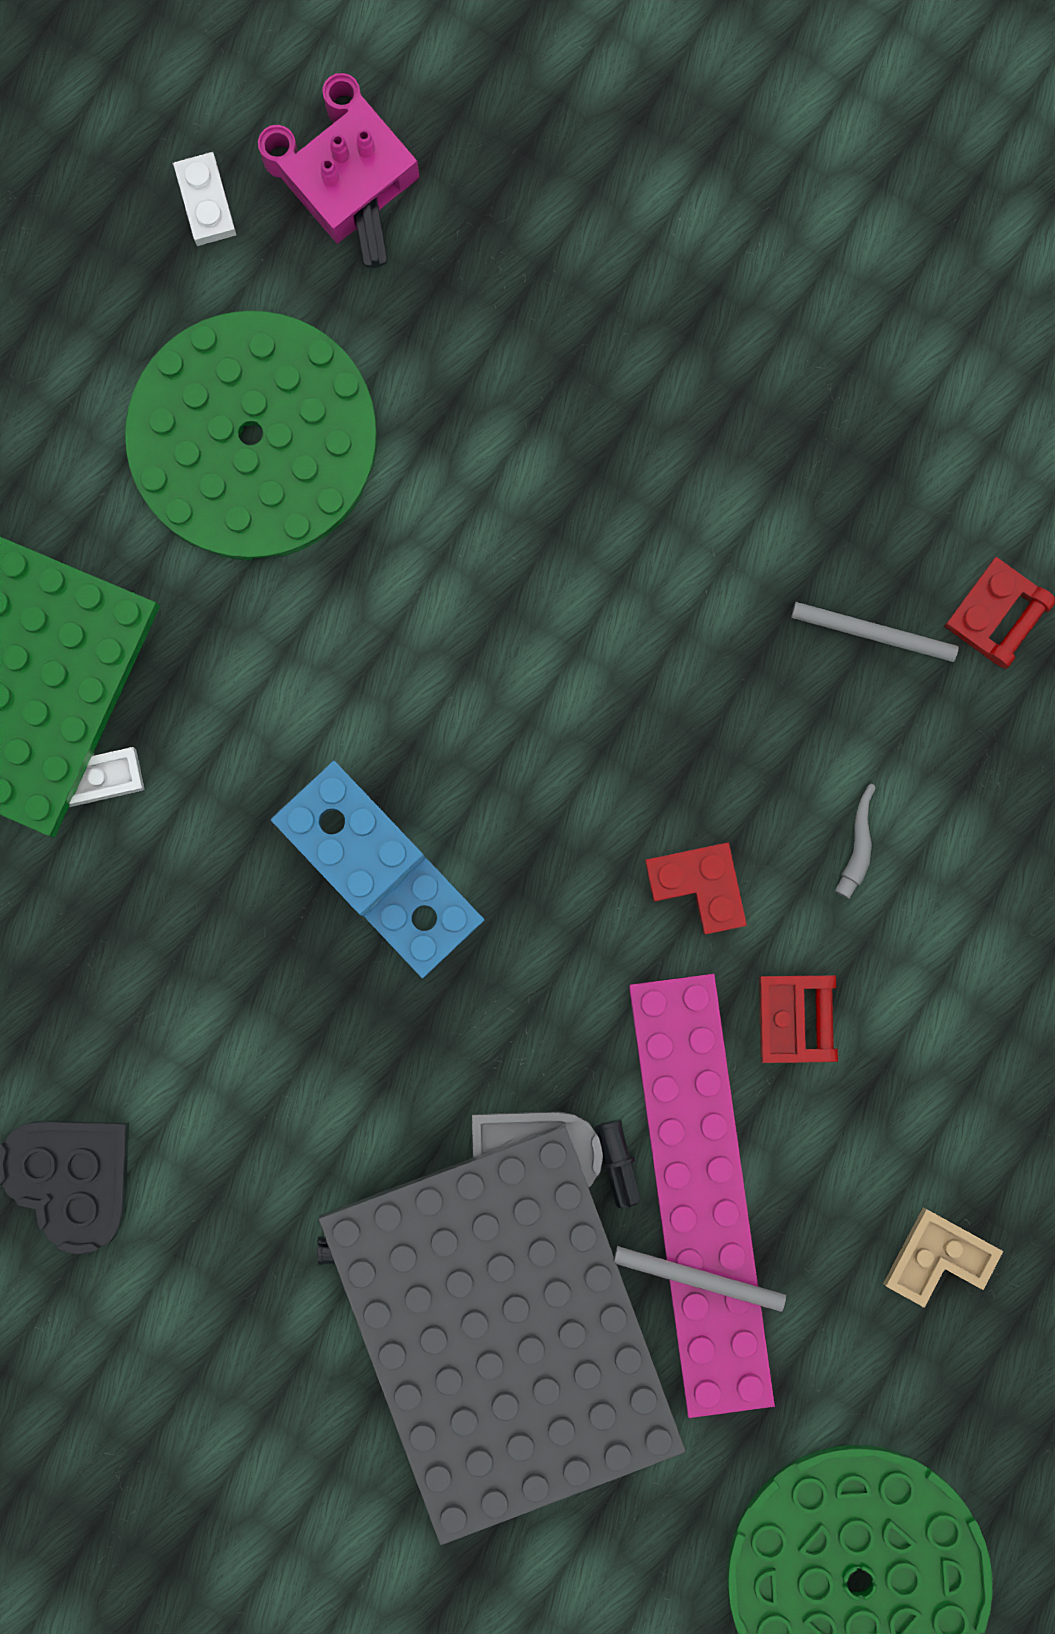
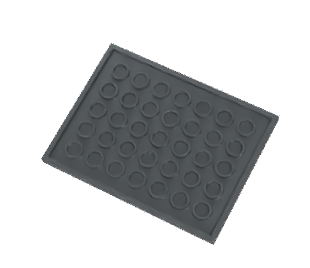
(502, 1334)

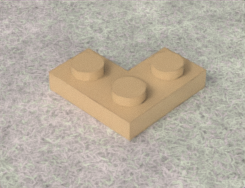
(937, 1246)

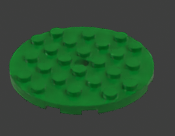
(263, 495)
(867, 1513)

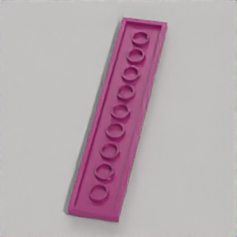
(700, 1192)

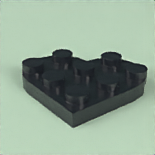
(71, 1178)

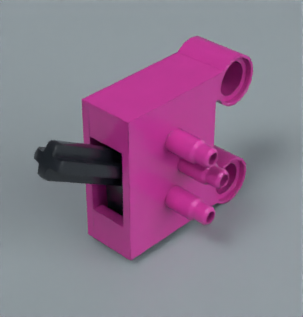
(346, 169)

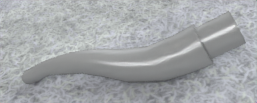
(860, 858)

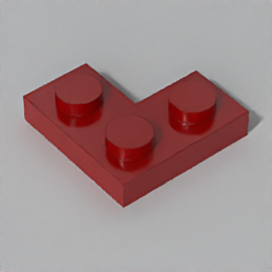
(709, 875)

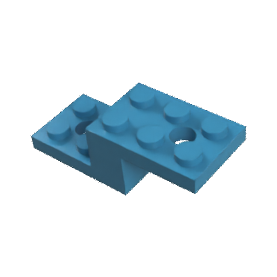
(377, 869)

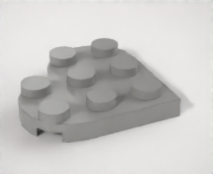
(501, 1129)

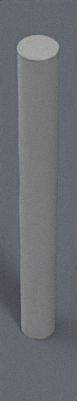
(874, 632)
(699, 1279)

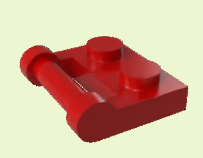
(987, 606)
(784, 1019)

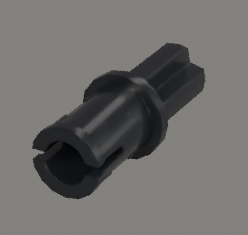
(618, 1163)

